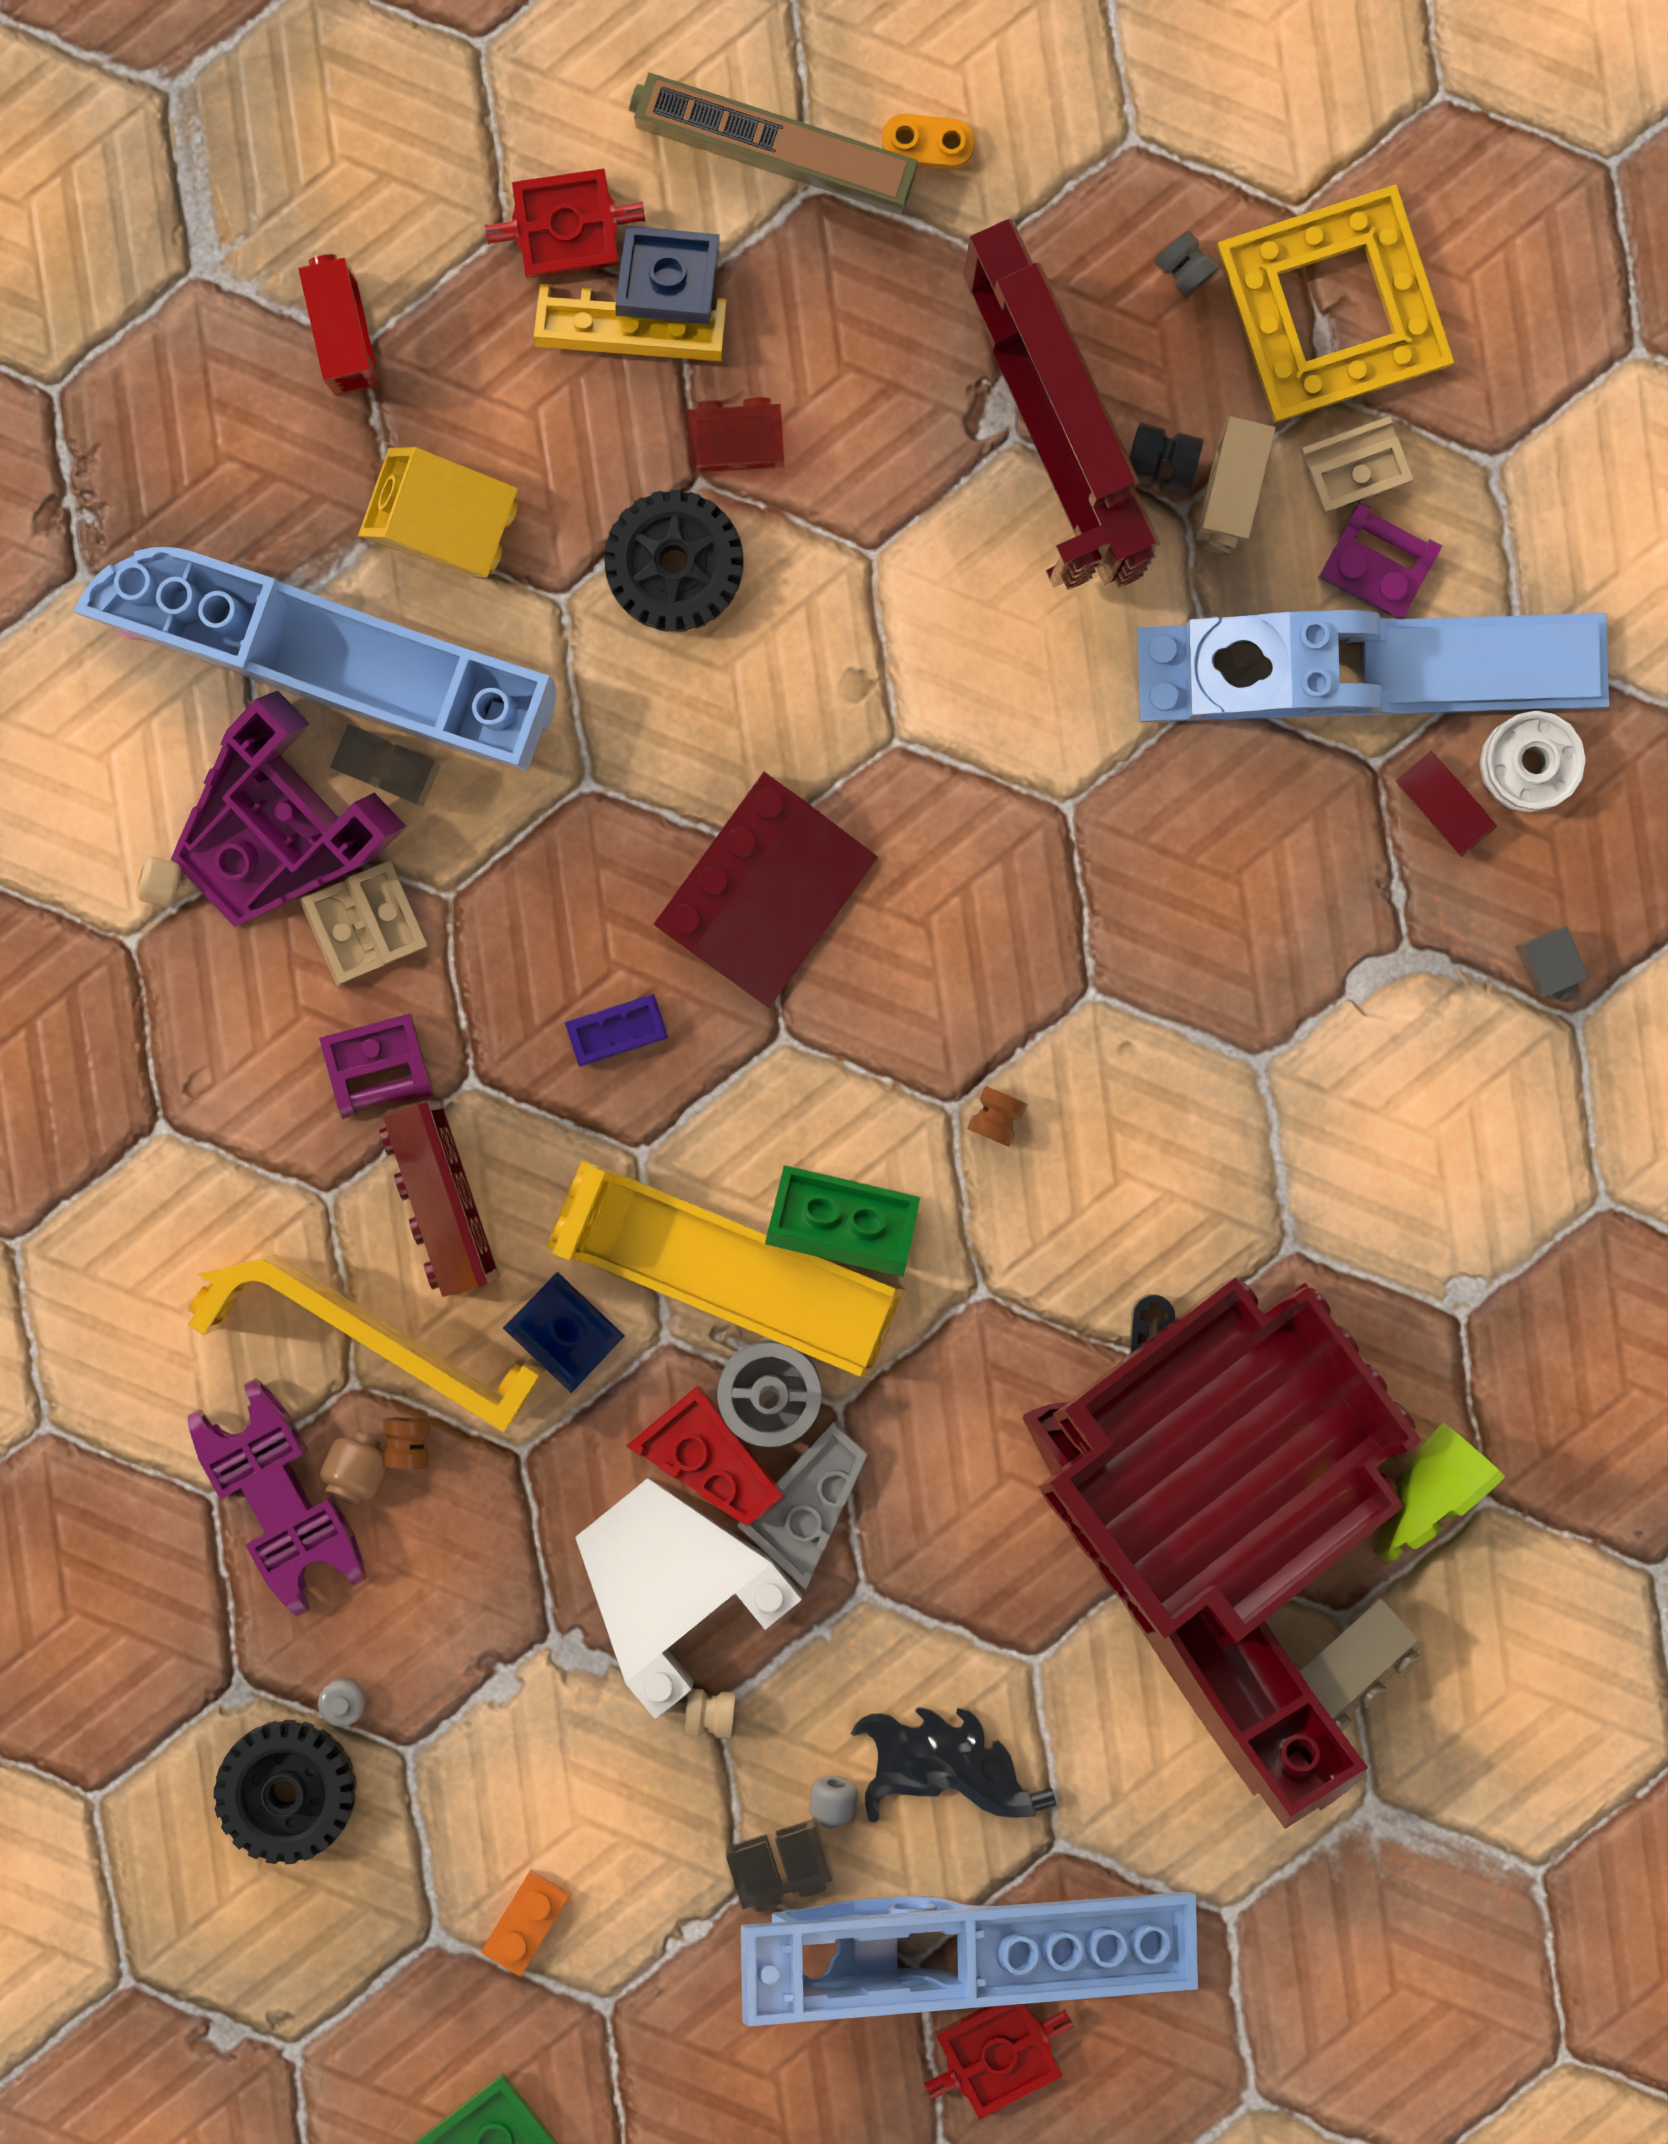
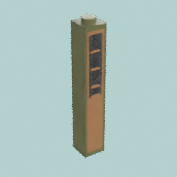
(773, 143)

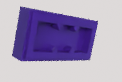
(616, 1030)

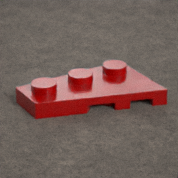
(703, 1453)

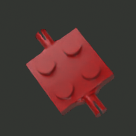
(565, 223)
(998, 2056)

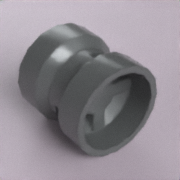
(1195, 271)

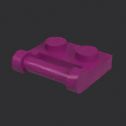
(1373, 575)
(373, 1050)

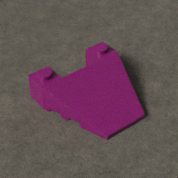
(263, 829)

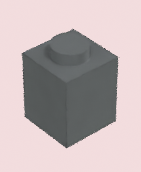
(1553, 964)

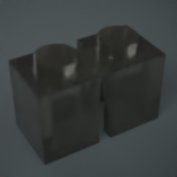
(401, 771)
(757, 1872)

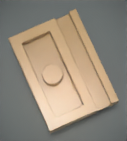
(1356, 465)

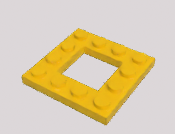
(1252, 273)

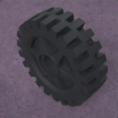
(673, 523)
(279, 1828)

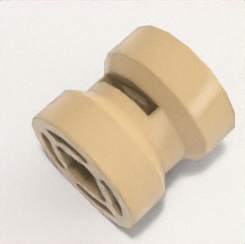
(711, 1713)

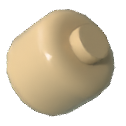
(160, 882)

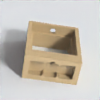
(1234, 485)

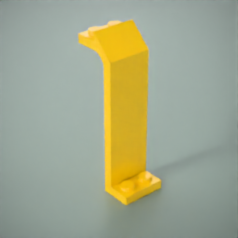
(724, 1269)
(227, 1283)

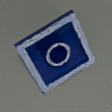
(564, 1332)

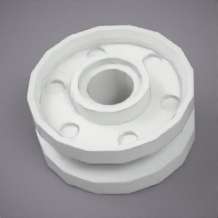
(1560, 755)

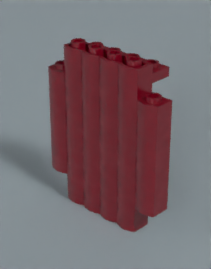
(1060, 413)
(1229, 1461)

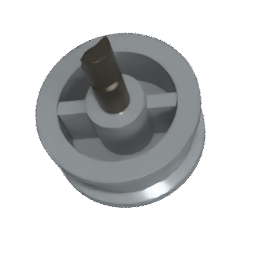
(769, 1393)

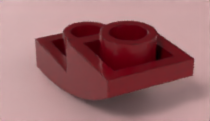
(1446, 803)

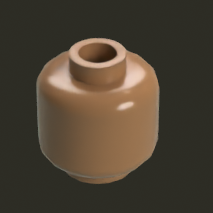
(354, 1469)

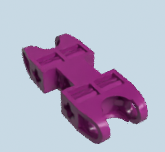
(276, 1497)

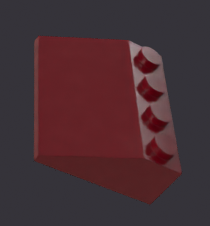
(766, 890)
(440, 1198)

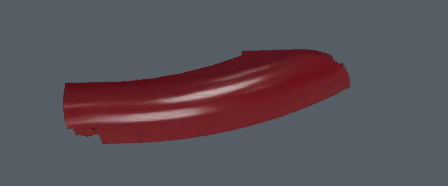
(1244, 1694)

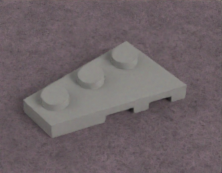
(815, 1493)

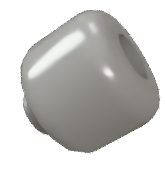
(342, 1702)
(833, 1801)

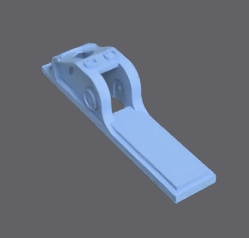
(1405, 665)
(1002, 1955)

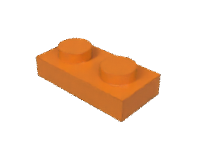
(525, 1923)

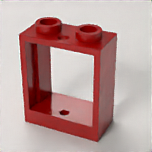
(338, 325)

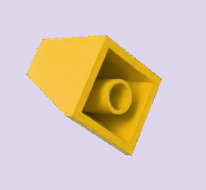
(439, 511)

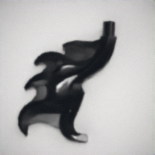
(942, 1757)

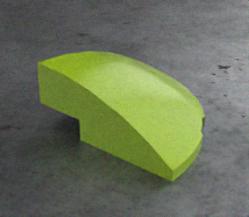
(1439, 1481)

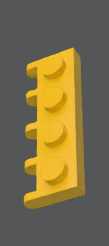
(596, 328)

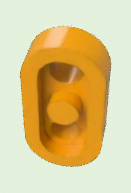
(927, 141)

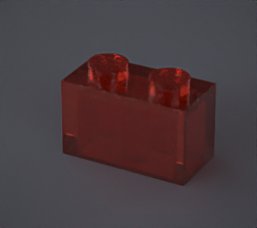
(735, 436)

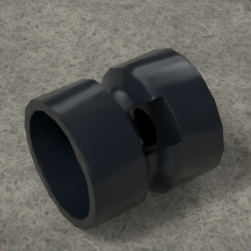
(1181, 458)

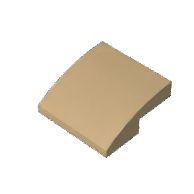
(363, 923)

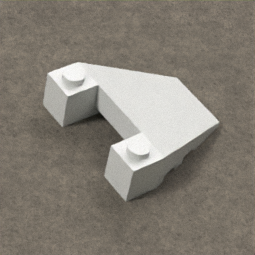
(660, 1573)

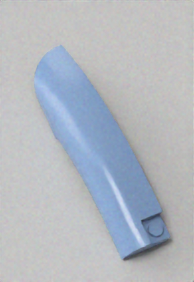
(325, 652)

